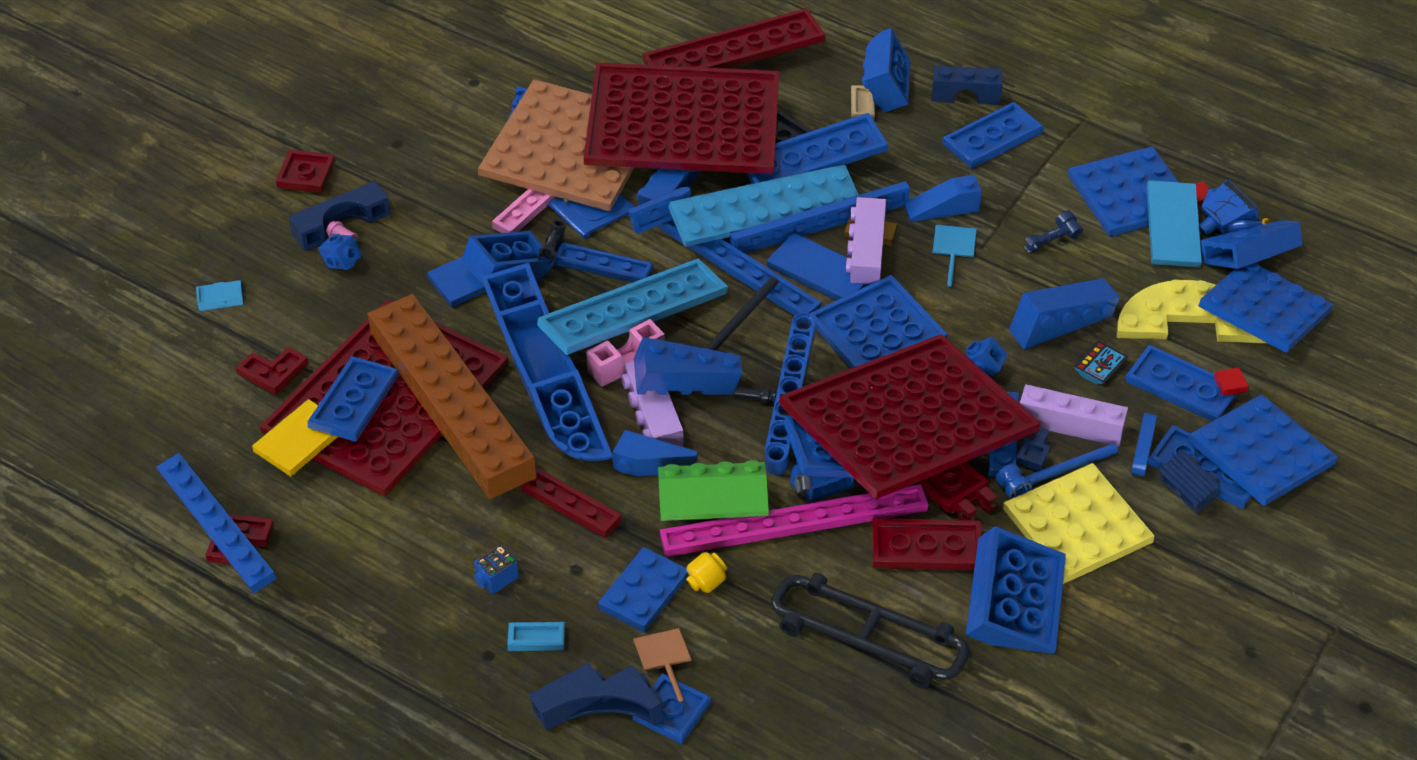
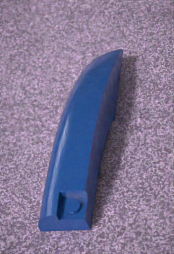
(543, 367)

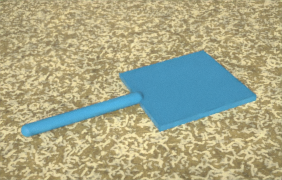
(954, 242)

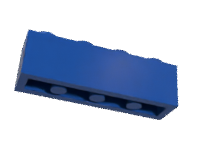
(665, 182)

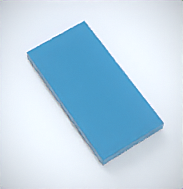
(1173, 224)

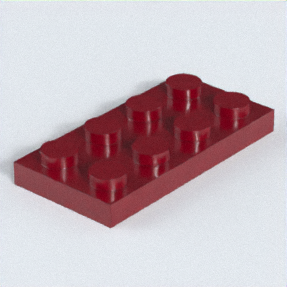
(925, 543)

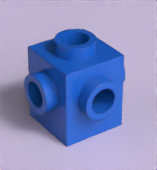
(340, 251)
(987, 355)

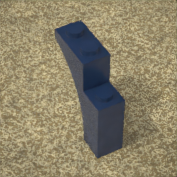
(588, 692)

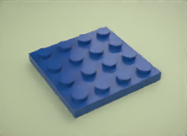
(1118, 190)
(1266, 306)
(874, 322)
(1262, 449)

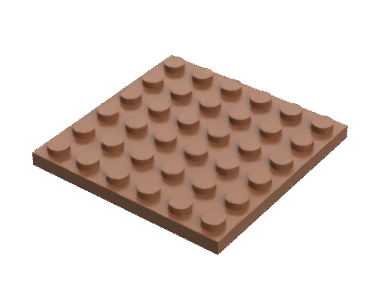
(546, 147)

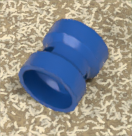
(1011, 479)

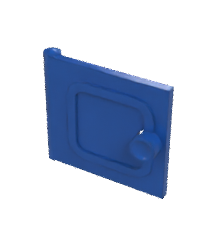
(588, 219)

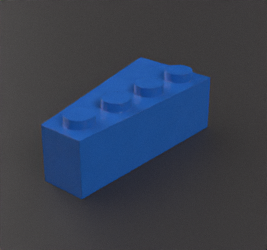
(1061, 310)
(684, 368)

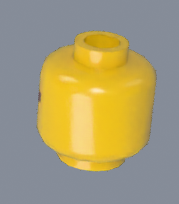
(706, 572)

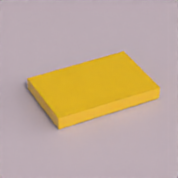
(292, 442)

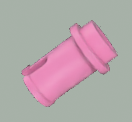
(337, 228)

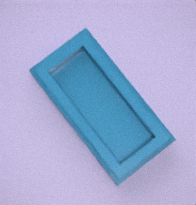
(536, 636)

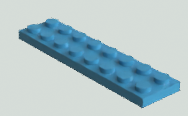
(739, 208)
(631, 305)

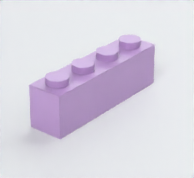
(867, 240)
(653, 411)
(1075, 415)

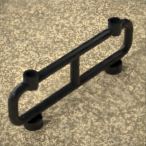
(921, 671)

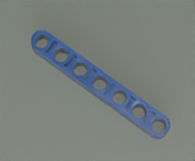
(789, 382)

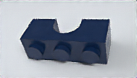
(983, 81)

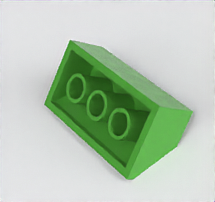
(713, 491)

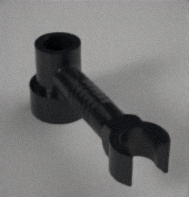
(553, 240)

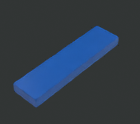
(602, 263)

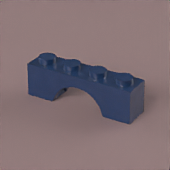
(363, 203)

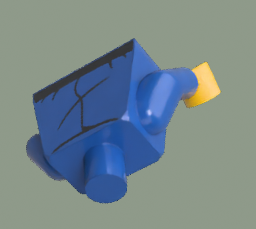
(1228, 211)

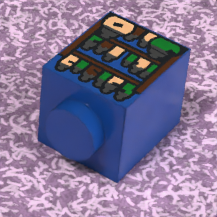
(495, 570)

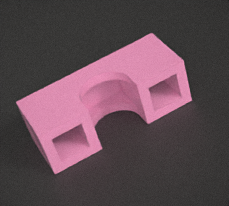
(607, 363)

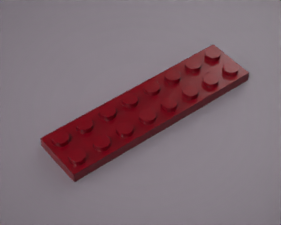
(742, 43)

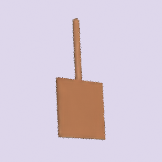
(663, 651)

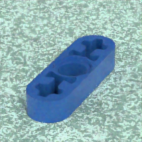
(1144, 444)

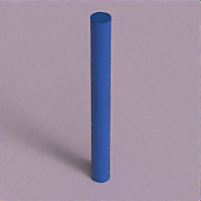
(1072, 464)

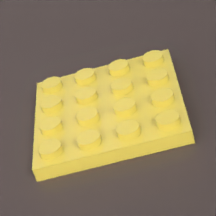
(1080, 518)

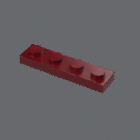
(572, 503)

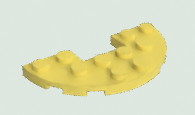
(1173, 301)

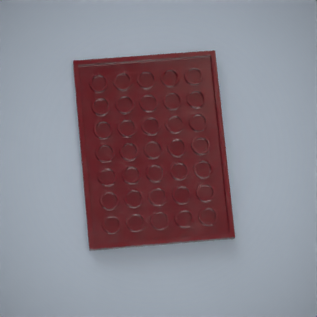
(682, 118)
(909, 415)
(400, 427)

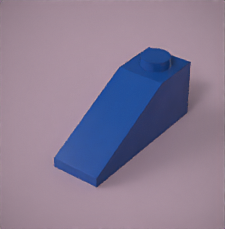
(949, 198)
(643, 455)

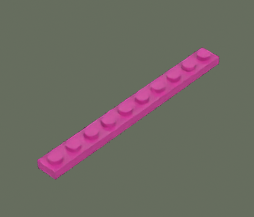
(791, 521)

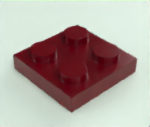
(305, 171)

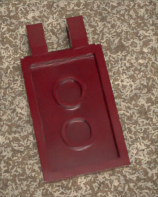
(957, 489)

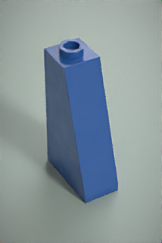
(1252, 244)

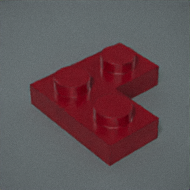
(272, 375)
(254, 528)

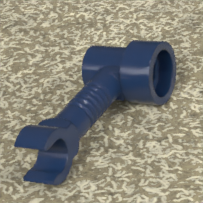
(1066, 224)

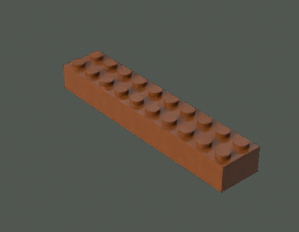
(452, 396)

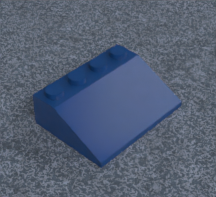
(1016, 592)

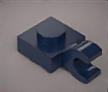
(1035, 451)

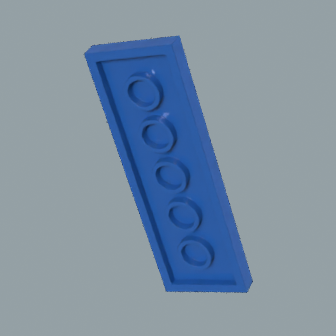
(826, 148)

